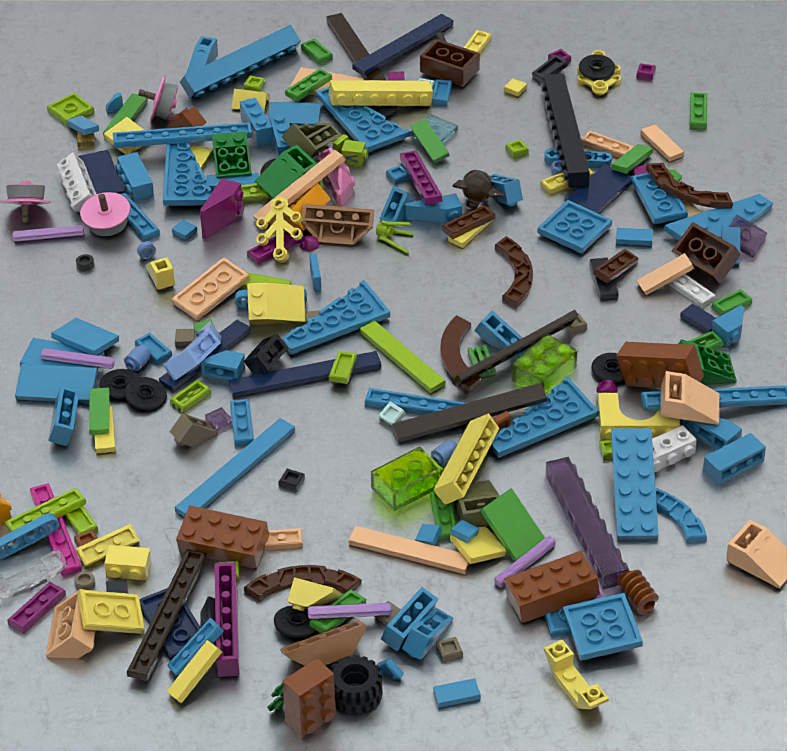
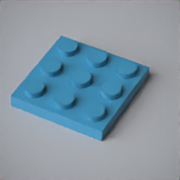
(574, 226)
(602, 626)

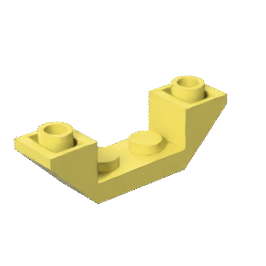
(570, 680)

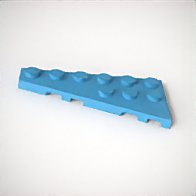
(364, 123)
(183, 177)
(713, 220)
(338, 318)
(563, 410)

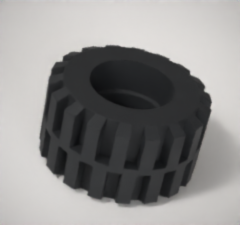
(358, 671)

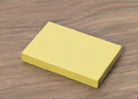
(111, 611)

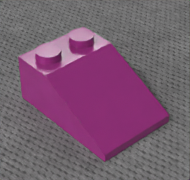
(221, 207)

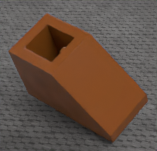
(187, 118)

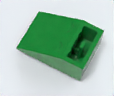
(231, 154)
(285, 170)
(715, 365)

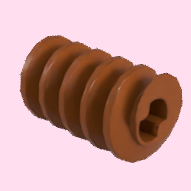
(638, 591)

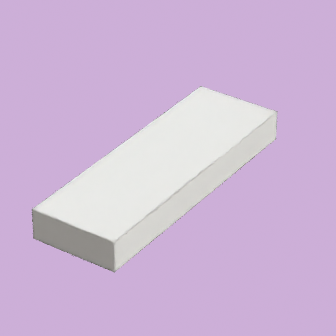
(692, 290)

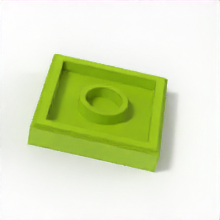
(70, 107)

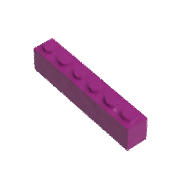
(227, 618)

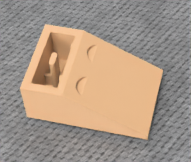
(688, 399)
(759, 553)

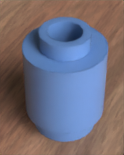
(137, 358)
(443, 452)

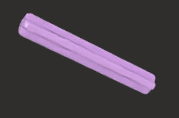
(48, 233)
(78, 358)
(525, 560)
(351, 610)

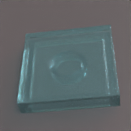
(442, 128)

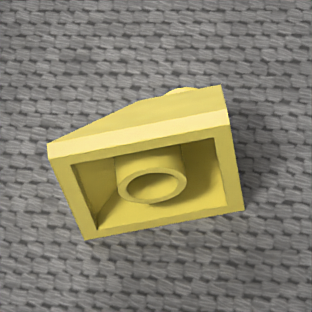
(307, 594)

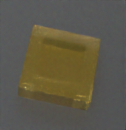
(85, 140)

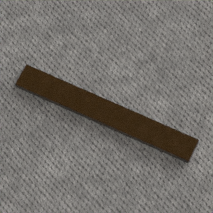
(351, 43)
(514, 349)
(469, 411)
(166, 615)

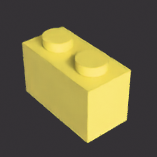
(127, 562)

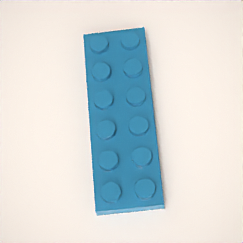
(634, 484)

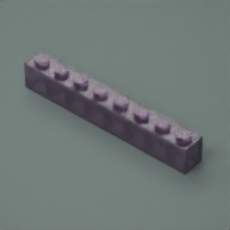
(585, 521)

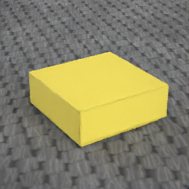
(515, 87)

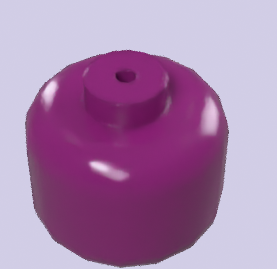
(309, 243)
(606, 386)

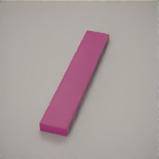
(60, 538)

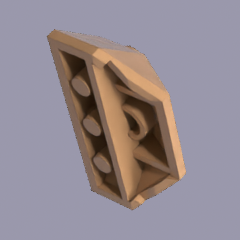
(337, 224)
(327, 646)

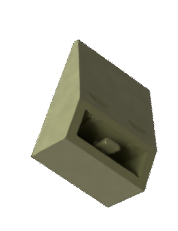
(476, 497)

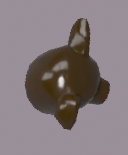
(477, 188)

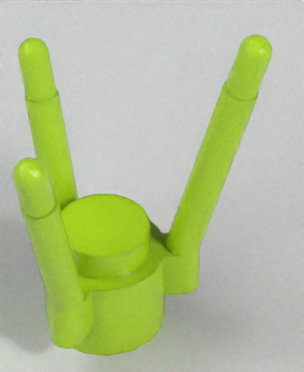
(384, 230)

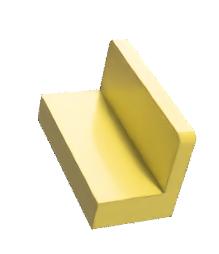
(241, 95)

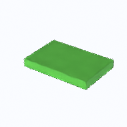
(512, 524)

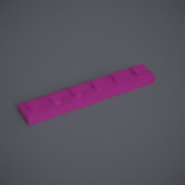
(421, 177)

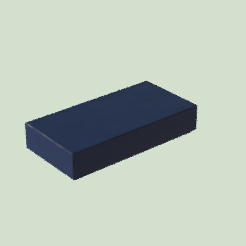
(698, 318)

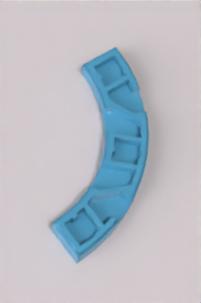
(681, 514)

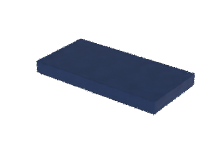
(102, 172)
(602, 189)
(183, 630)

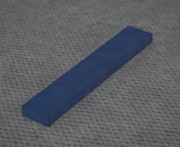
(229, 337)

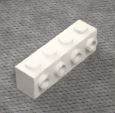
(76, 181)
(672, 447)

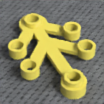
(600, 87)
(279, 227)

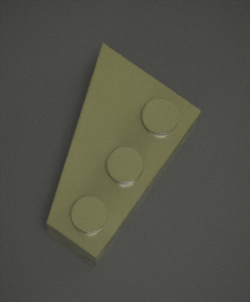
(311, 138)

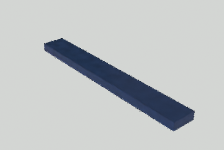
(402, 44)
(297, 375)

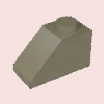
(192, 430)

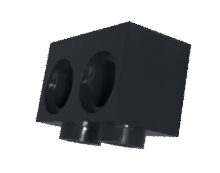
(265, 354)

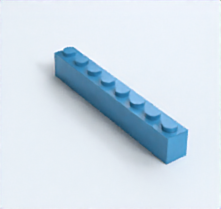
(240, 61)

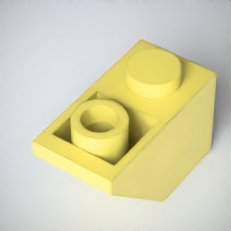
(161, 273)

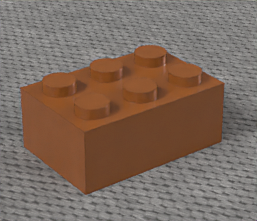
(309, 698)

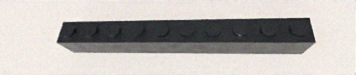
(565, 131)

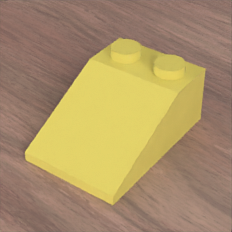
(275, 303)

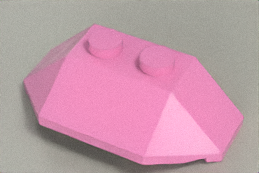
(338, 181)

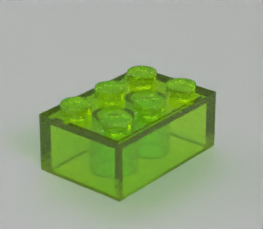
(545, 363)
(406, 478)

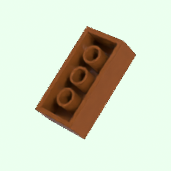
(646, 363)
(223, 536)
(551, 586)

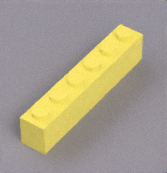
(380, 93)
(466, 459)

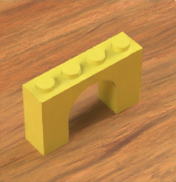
(612, 418)

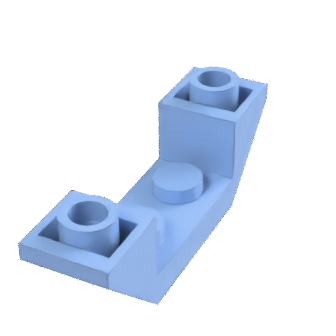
(196, 352)

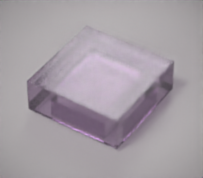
(218, 418)

